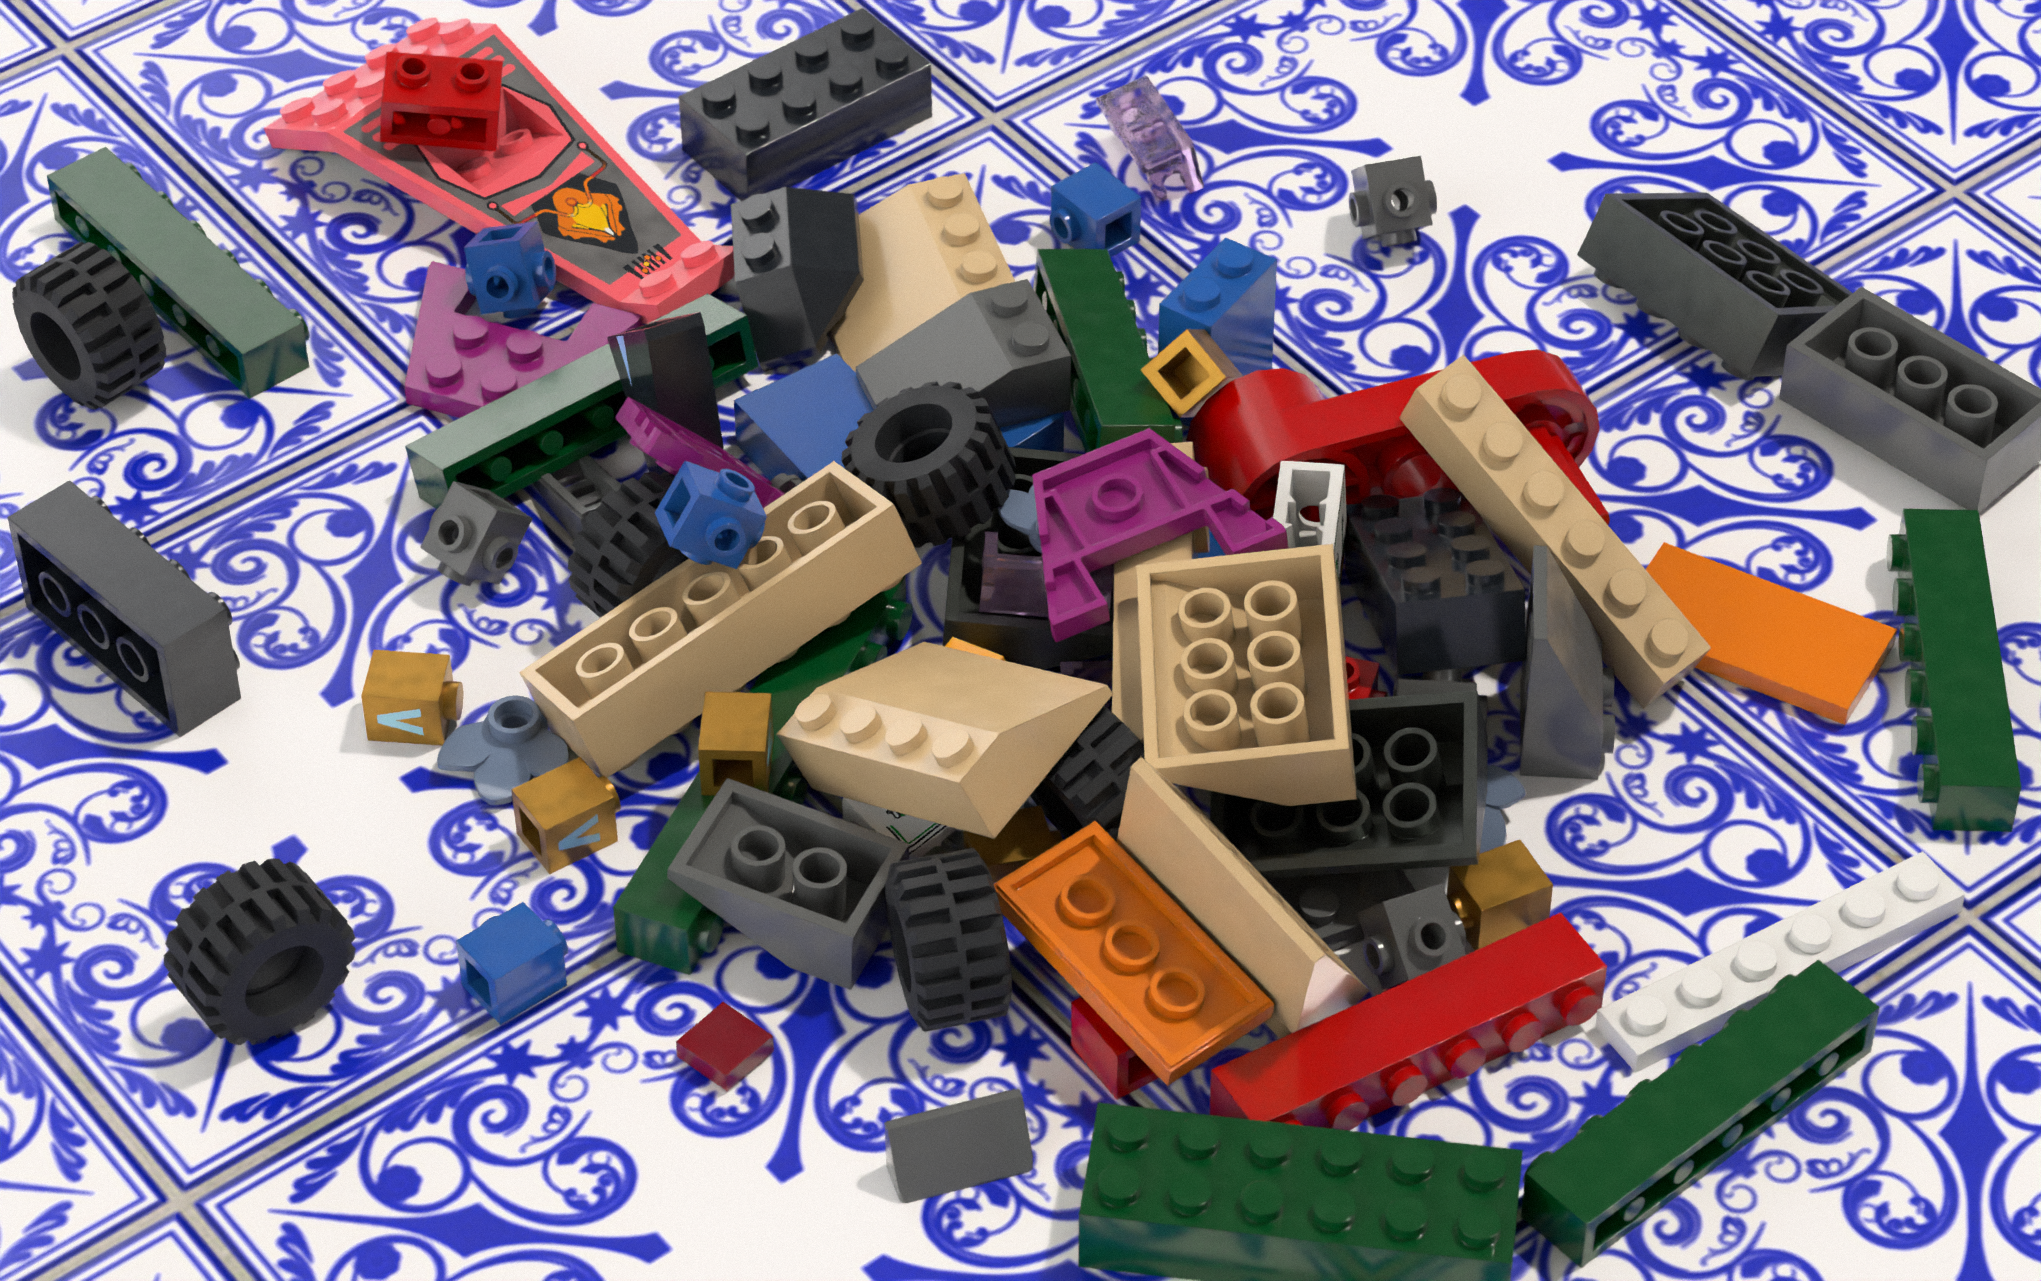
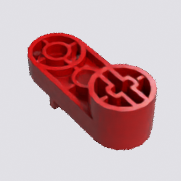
(1285, 417)

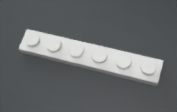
(1835, 931)

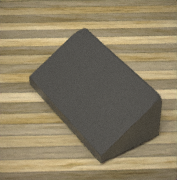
(958, 1146)

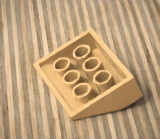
(917, 259)
(1247, 675)
(940, 734)
(1233, 903)

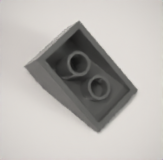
(985, 341)
(1562, 681)
(791, 879)

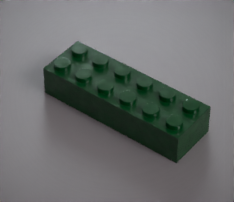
(1291, 1202)

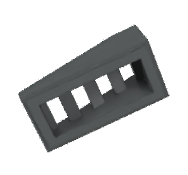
(577, 500)

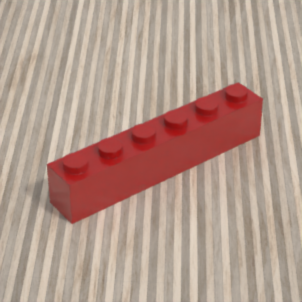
(1418, 1033)

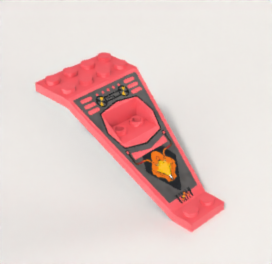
(550, 167)

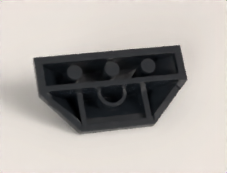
(795, 268)

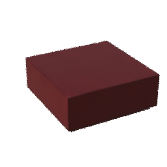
(725, 1046)

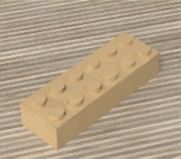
(718, 626)

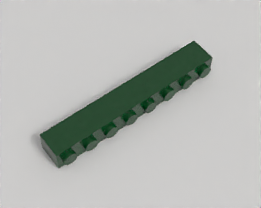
(655, 915)

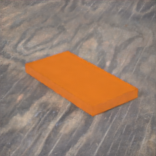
(1774, 635)
(1132, 953)

